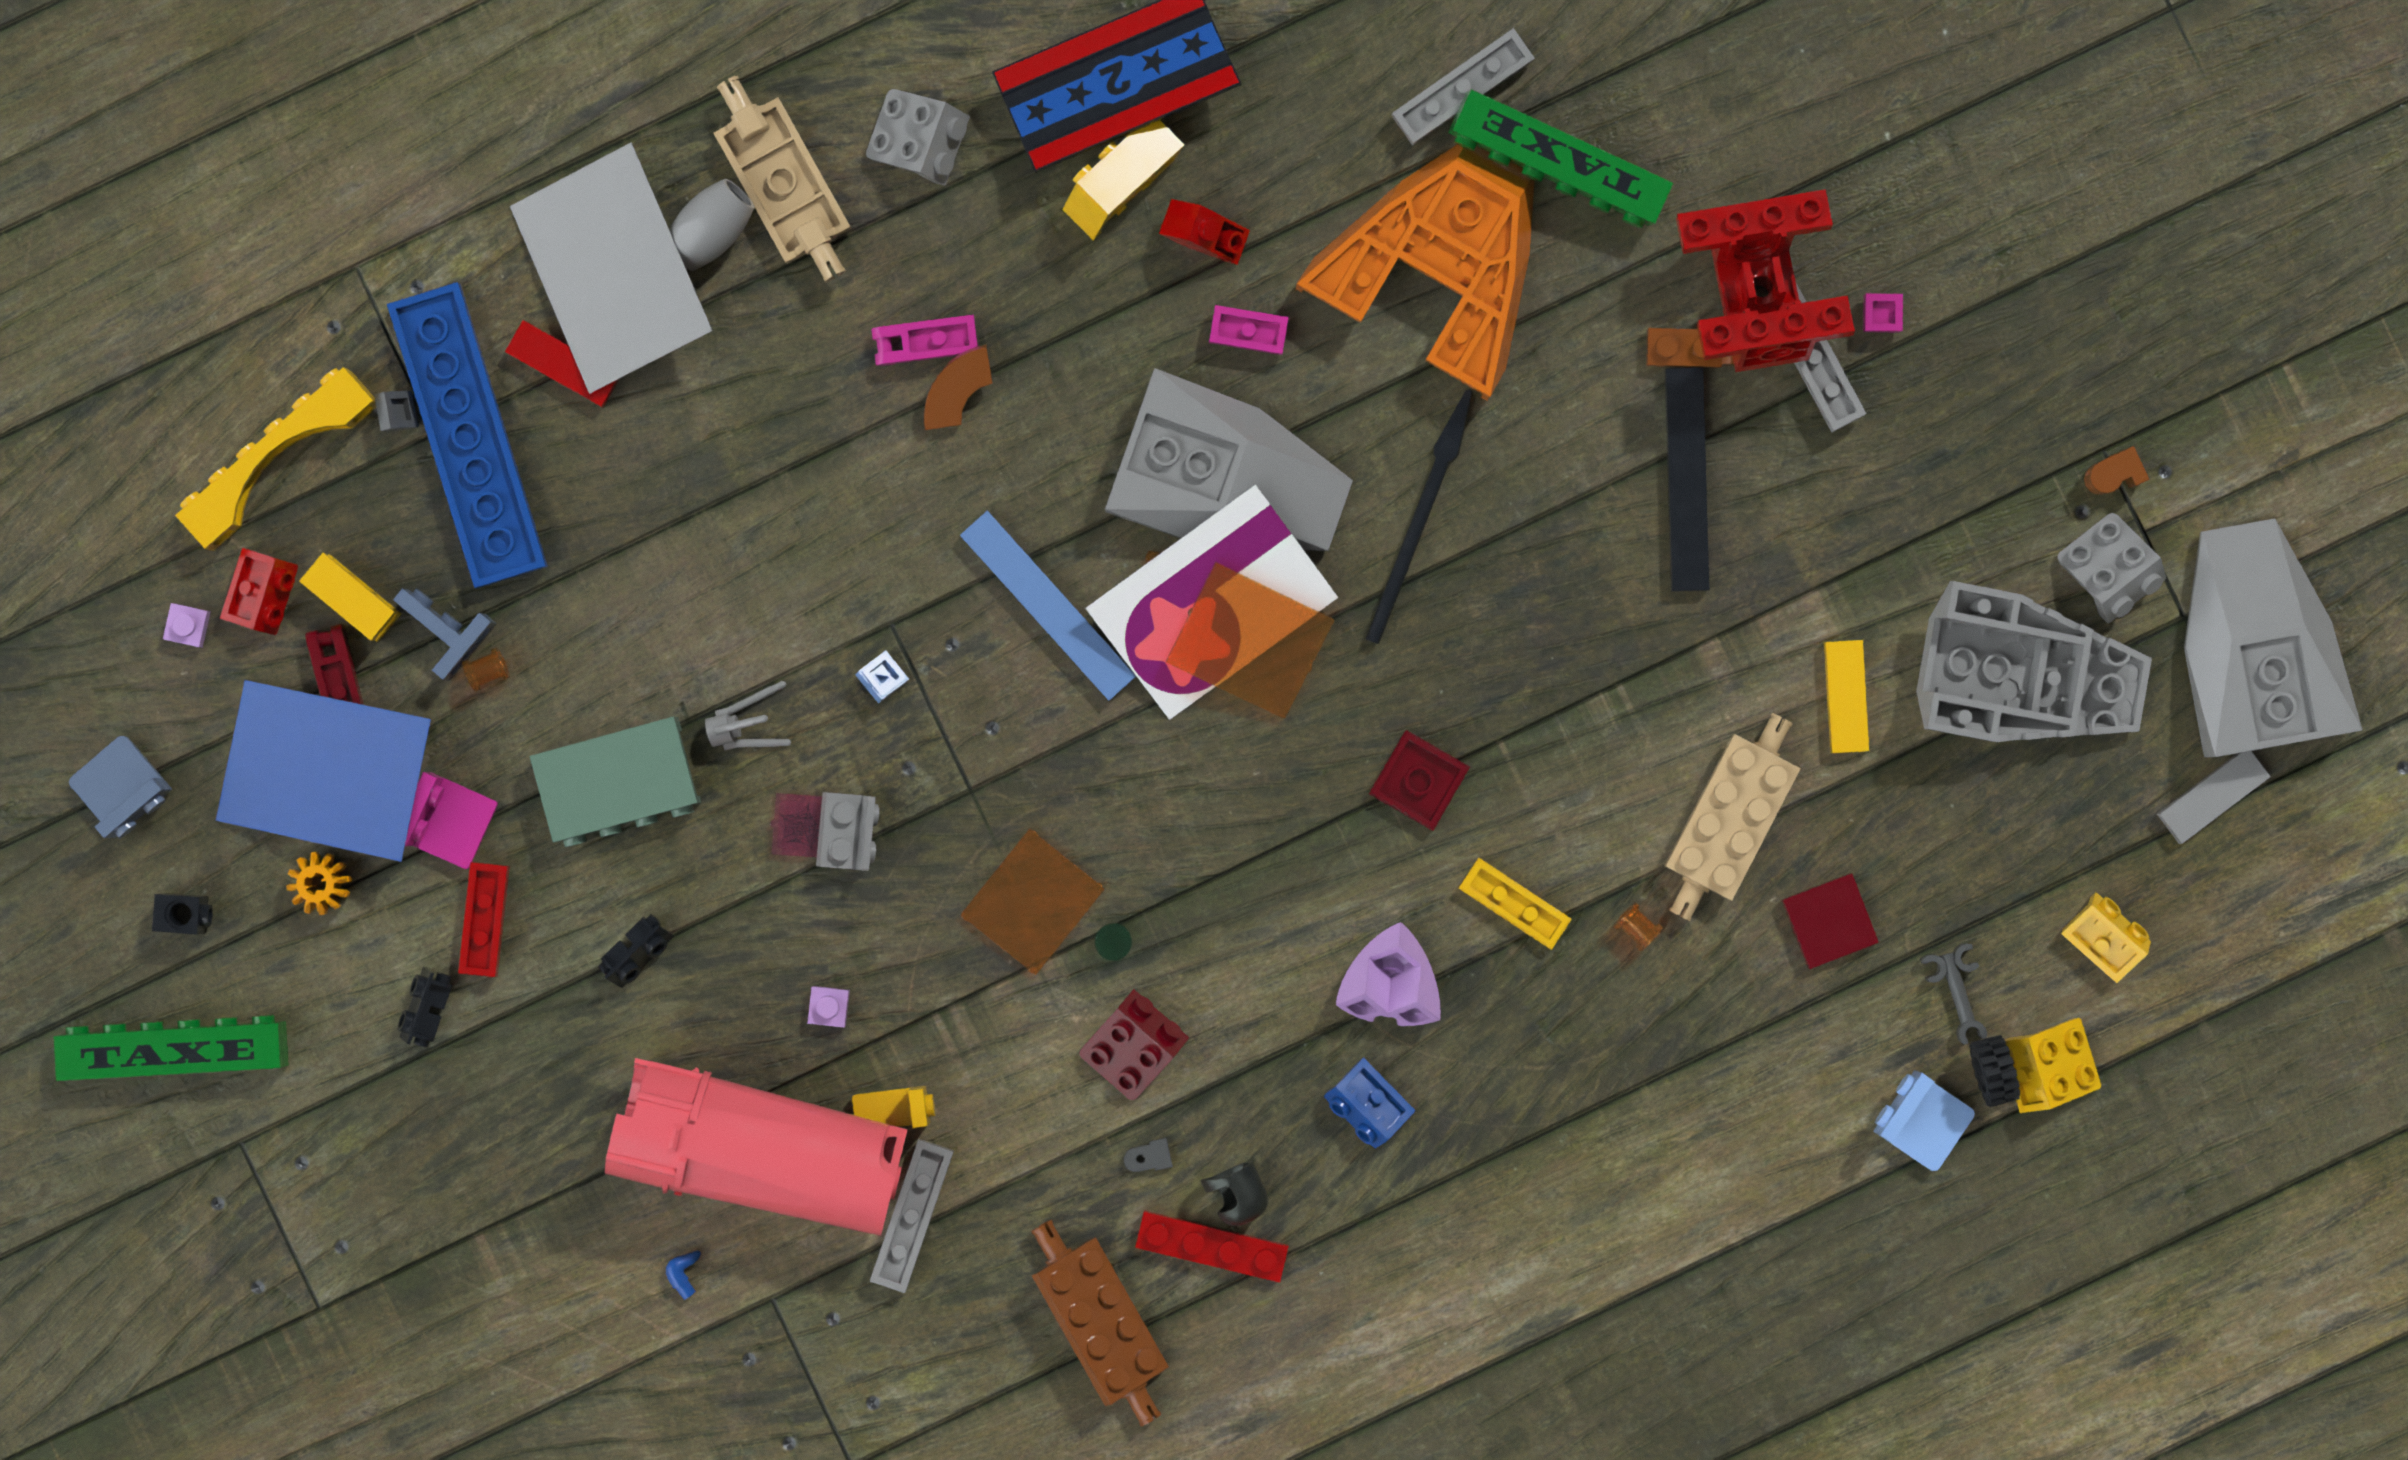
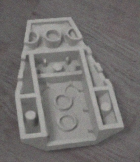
(2023, 671)

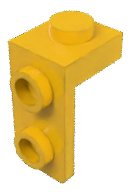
(896, 1106)

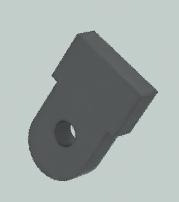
(1155, 1154)

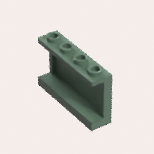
(615, 781)

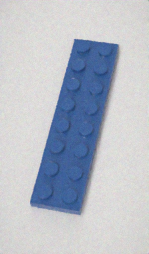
(467, 435)

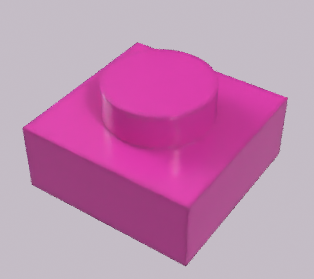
(1883, 313)

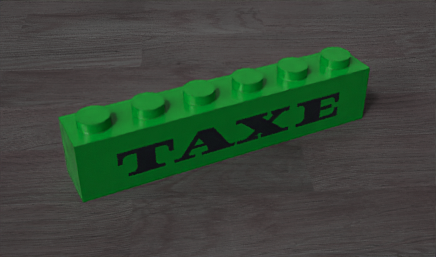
(1559, 158)
(171, 1050)

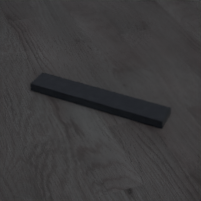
(1687, 479)

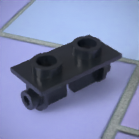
(625, 964)
(418, 1020)

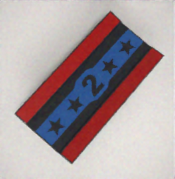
(1115, 79)

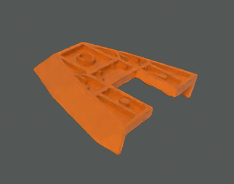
(1461, 226)

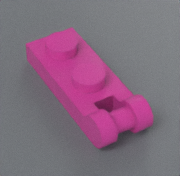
(925, 339)

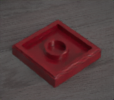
(1419, 780)
(1830, 921)

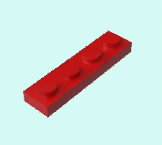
(1212, 1246)

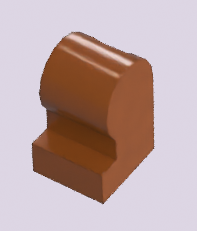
(2110, 472)

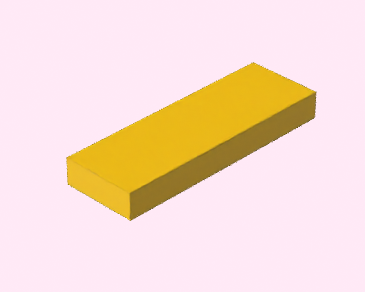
(1846, 696)
(1514, 903)

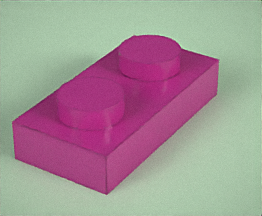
(1248, 330)

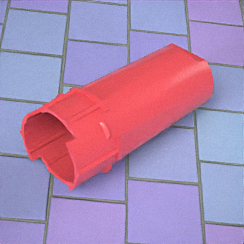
(754, 1149)

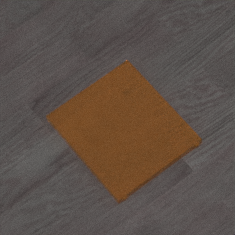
(1032, 901)

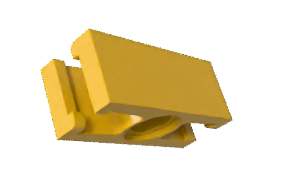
(350, 597)

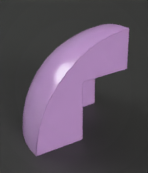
(1391, 981)

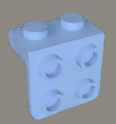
(1923, 1120)

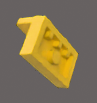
(2108, 937)

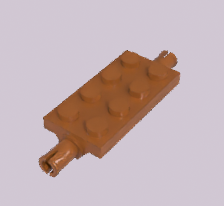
(1099, 1321)

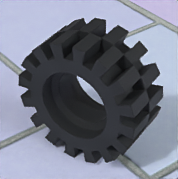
(1994, 1071)

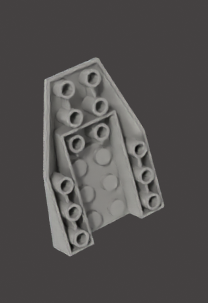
(1205, 449)
(2261, 646)

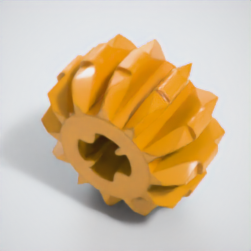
(322, 897)

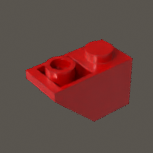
(1204, 231)

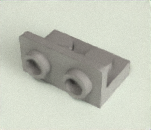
(847, 831)

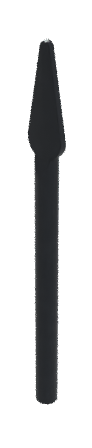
(1445, 451)

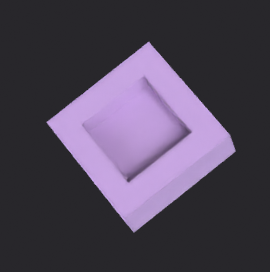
(186, 625)
(828, 1006)

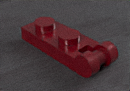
(334, 673)

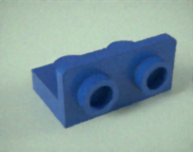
(1369, 1104)

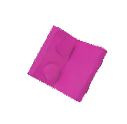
(449, 819)

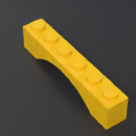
(220, 507)

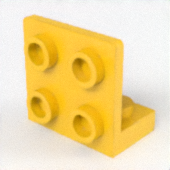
(2053, 1066)

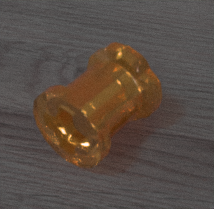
(486, 669)
(1637, 926)

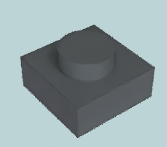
(396, 410)

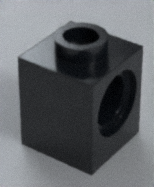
(166, 918)

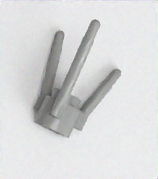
(725, 728)

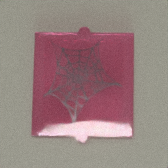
(796, 825)

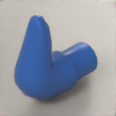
(676, 1275)

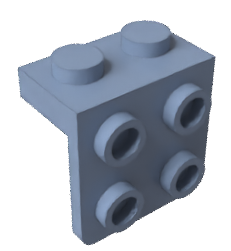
(119, 787)

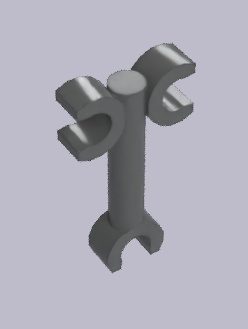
(1949, 965)

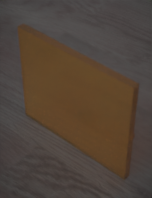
(1249, 640)

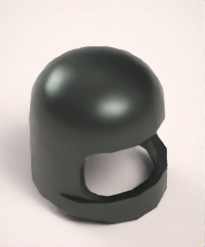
(1241, 1193)

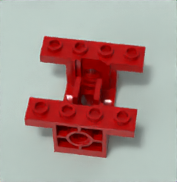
(1752, 250)

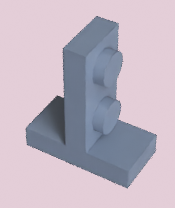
(447, 629)

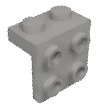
(918, 135)
(2113, 566)

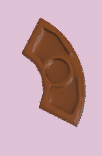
(954, 386)

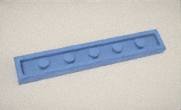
(1048, 605)

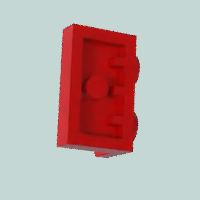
(259, 591)

